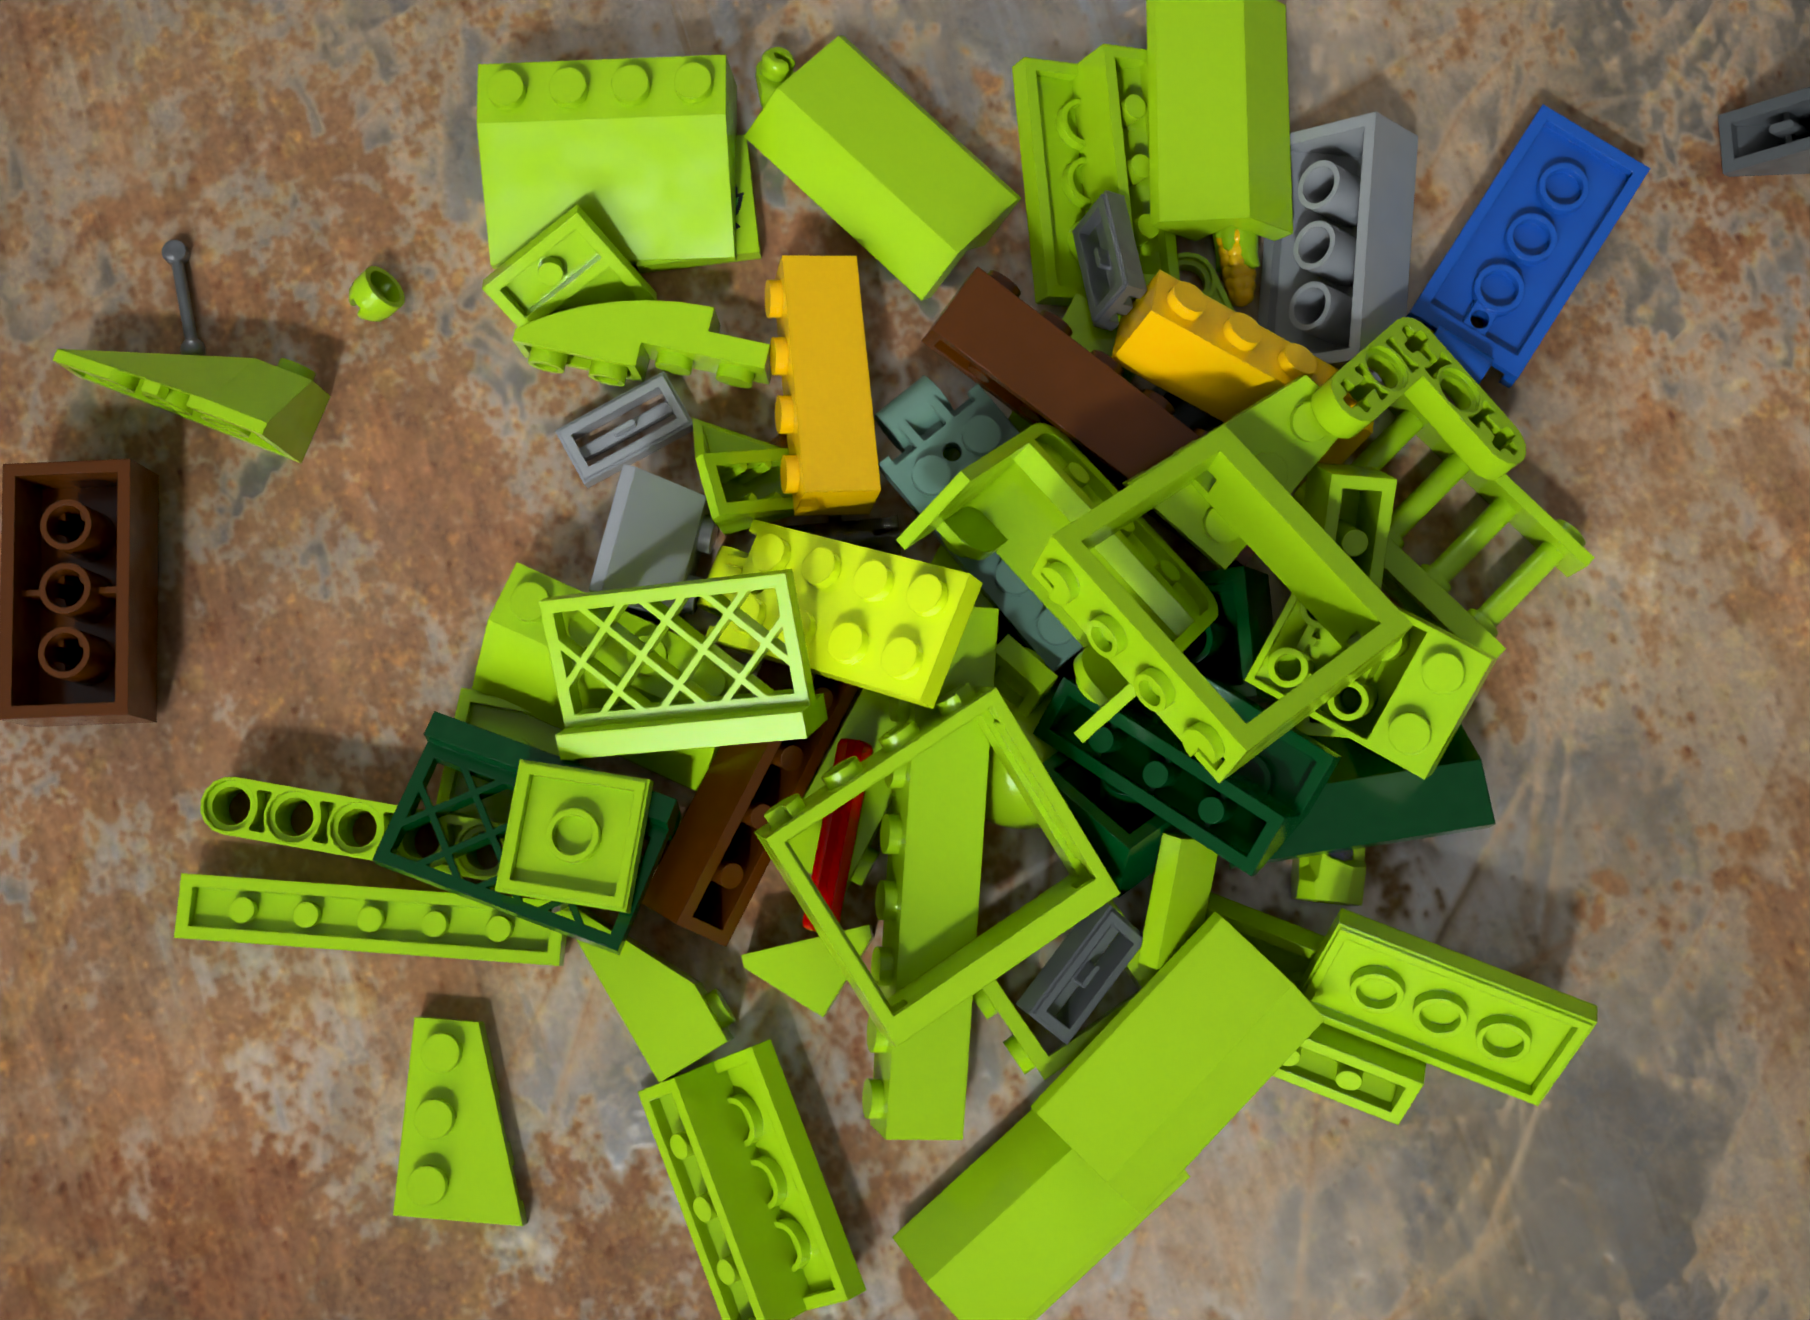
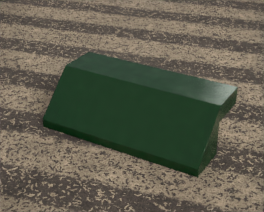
(1142, 757)
(1382, 803)

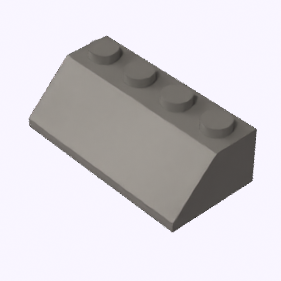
(1351, 238)

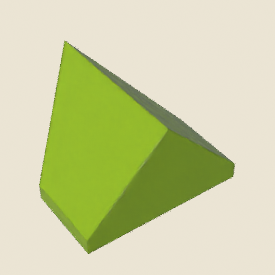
(739, 477)

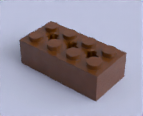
(40, 584)

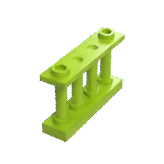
(1426, 587)

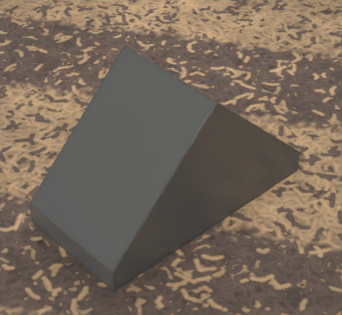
(1767, 137)

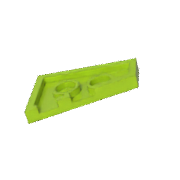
(1285, 441)

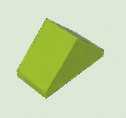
(806, 969)

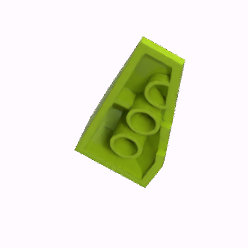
(233, 395)

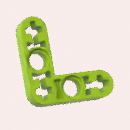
(1420, 367)

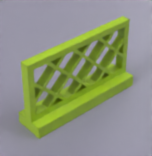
(690, 722)

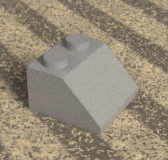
(653, 537)

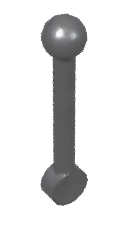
(177, 256)

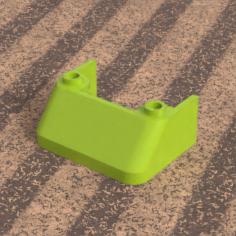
(1025, 495)

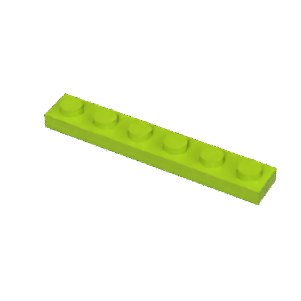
(359, 920)

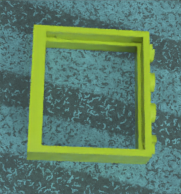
(1282, 537)
(1003, 944)

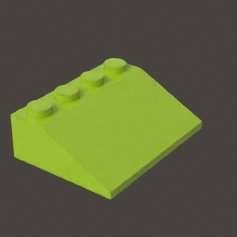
(624, 139)

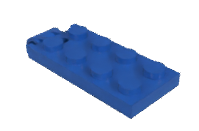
(1527, 245)

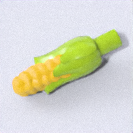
(1236, 259)

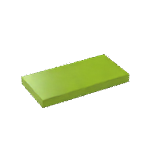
(1445, 1007)

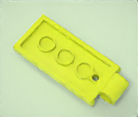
(862, 610)

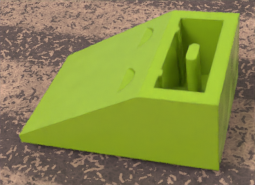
(1401, 705)

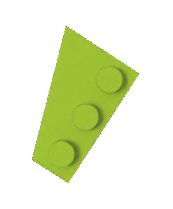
(453, 1130)

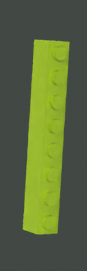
(931, 904)

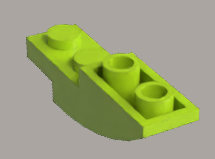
(622, 336)

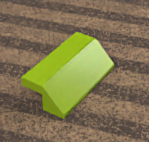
(1219, 117)
(1082, 135)
(881, 166)
(1329, 1059)
(1178, 1062)
(751, 1188)
(1018, 1226)

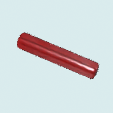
(838, 838)

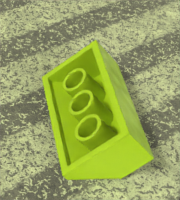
(519, 669)

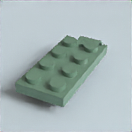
(921, 428)

